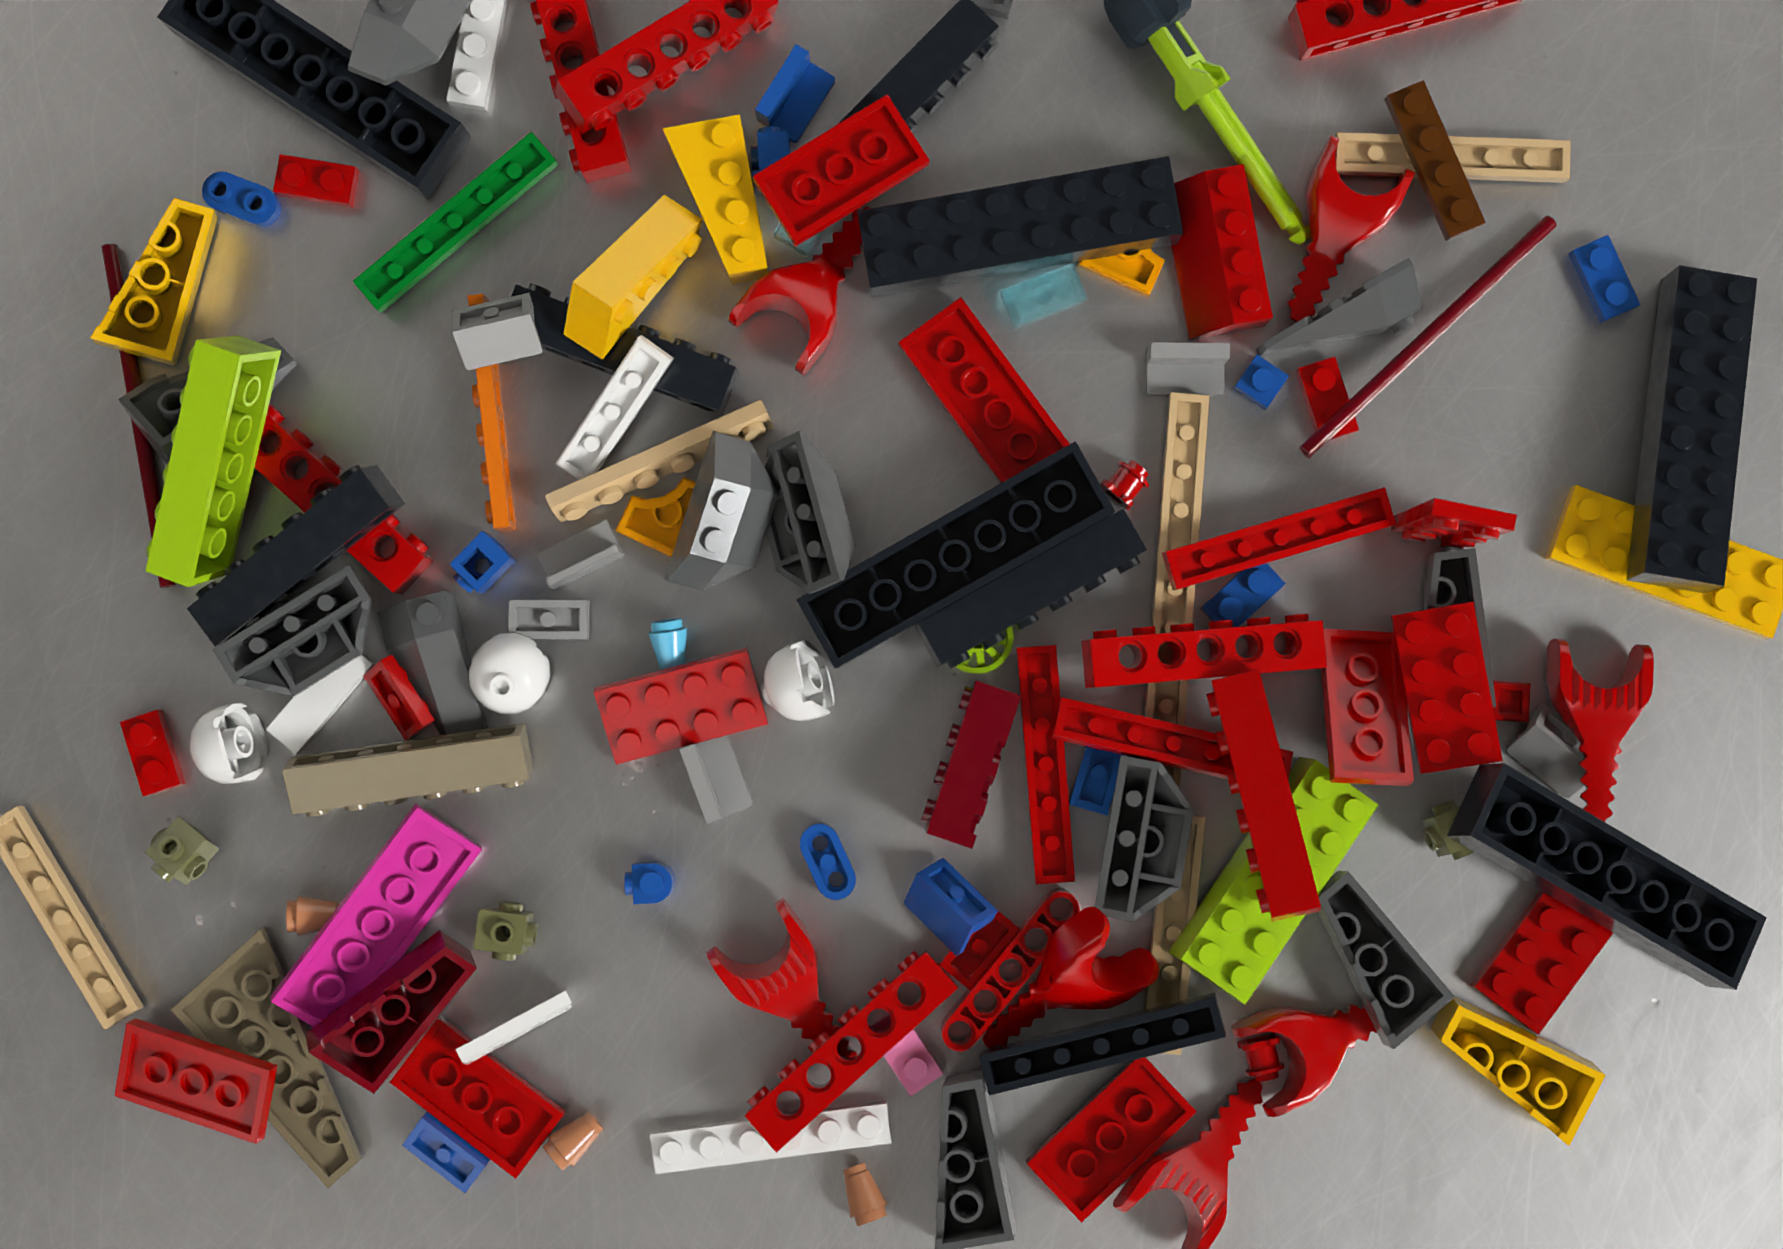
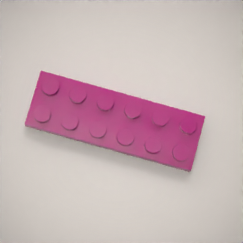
(378, 916)

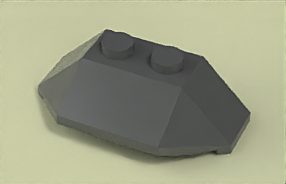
(403, 36)
(723, 516)
(809, 521)
(302, 638)
(1143, 840)

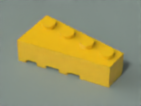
(720, 180)
(630, 275)
(161, 287)
(1532, 1071)

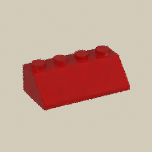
(1219, 255)

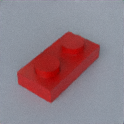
(316, 180)
(1324, 393)
(399, 697)
(152, 753)
(980, 951)

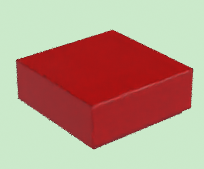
(1512, 701)

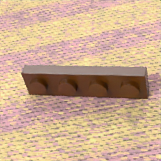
(1434, 160)

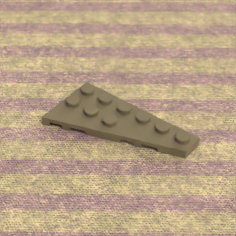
(237, 1013)

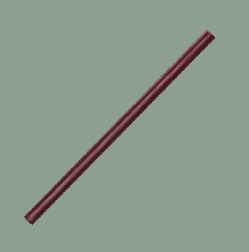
(1427, 337)
(132, 381)

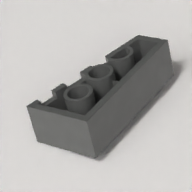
(1454, 580)
(1383, 966)
(972, 1175)

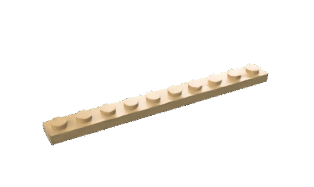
(1177, 528)

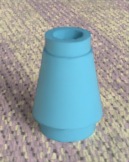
(668, 642)

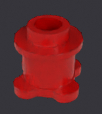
(1126, 483)
(1262, 1057)

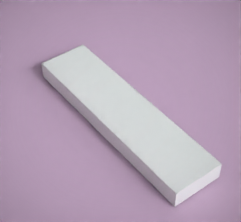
(615, 409)

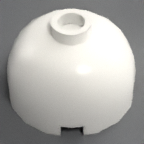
(509, 673)
(796, 683)
(229, 744)

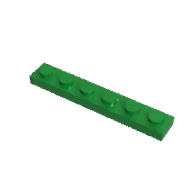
(455, 222)

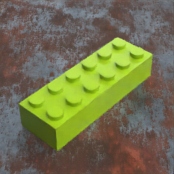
(212, 459)
(1228, 934)

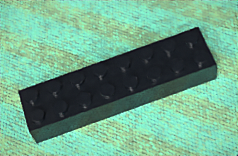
(312, 79)
(1020, 226)
(1692, 430)
(956, 555)
(1606, 876)

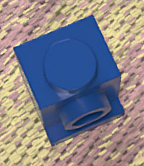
(771, 147)
(481, 547)

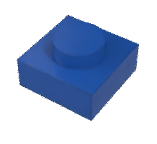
(1261, 382)

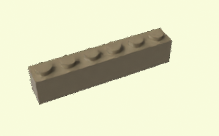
(408, 770)

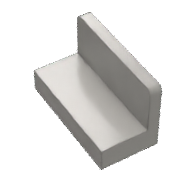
(496, 331)
(1186, 368)
(580, 555)
(1550, 751)
(716, 778)

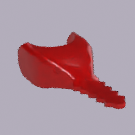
(1337, 224)
(806, 291)
(1599, 715)
(1077, 977)
(784, 983)
(1313, 1045)
(1198, 1169)

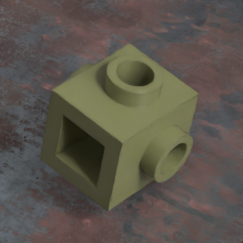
(1437, 829)
(180, 852)
(491, 931)

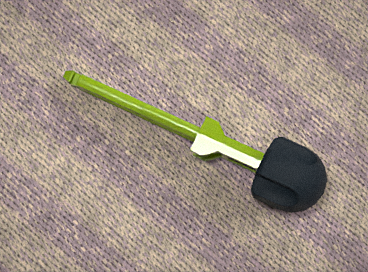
(1199, 84)

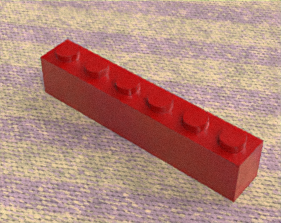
(1265, 796)

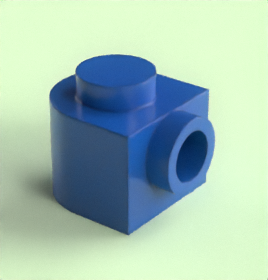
(649, 882)

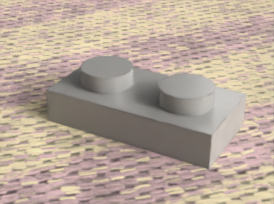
(549, 619)

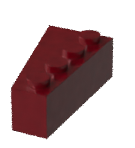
(971, 763)
(390, 1014)

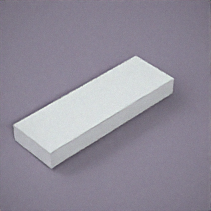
(316, 705)
(514, 1028)

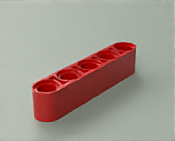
(1004, 988)

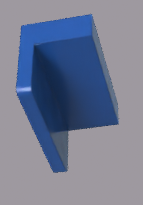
(794, 94)
(948, 905)

